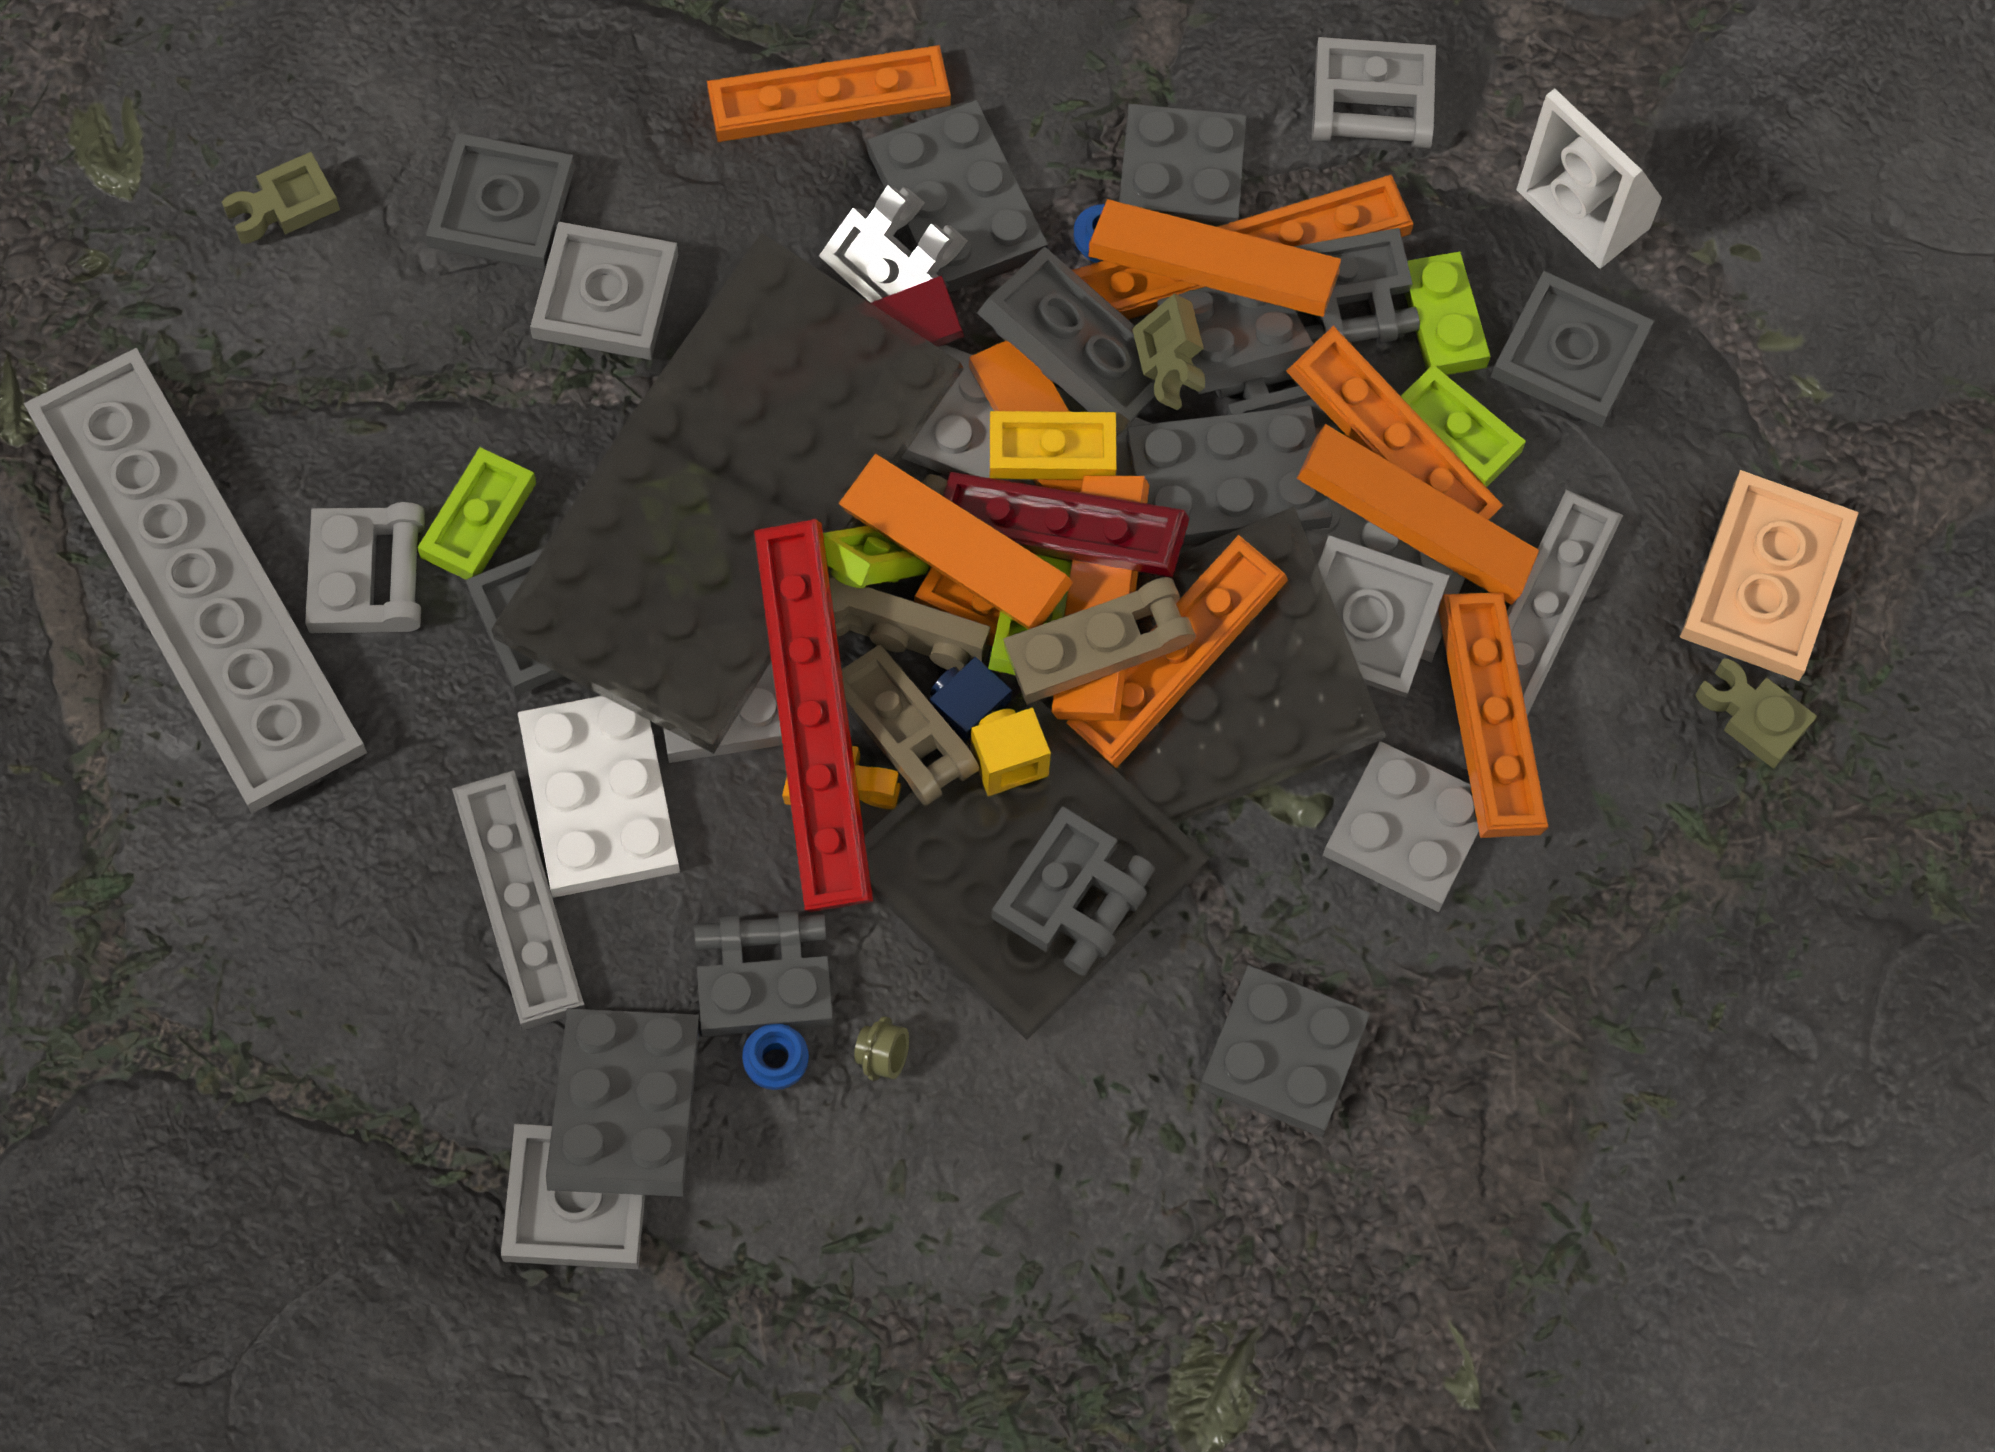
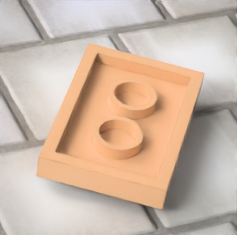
(1769, 575)

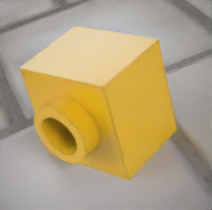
(1010, 750)

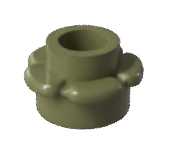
(882, 1049)

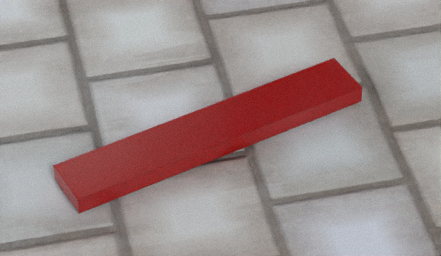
(813, 716)

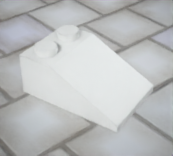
(1586, 183)

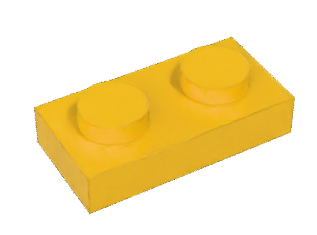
(1052, 444)

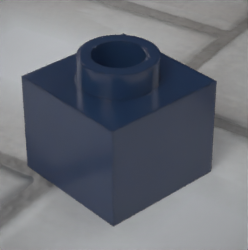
(968, 696)

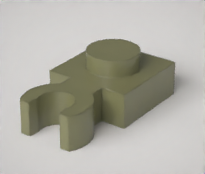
(289, 194)
(1166, 347)
(1762, 719)

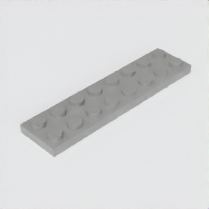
(195, 580)

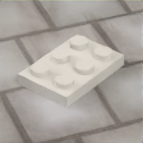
(597, 795)

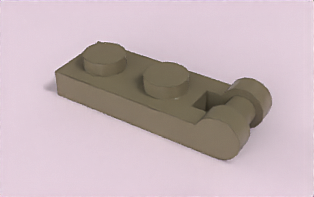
(908, 625)
(1098, 641)
(905, 724)

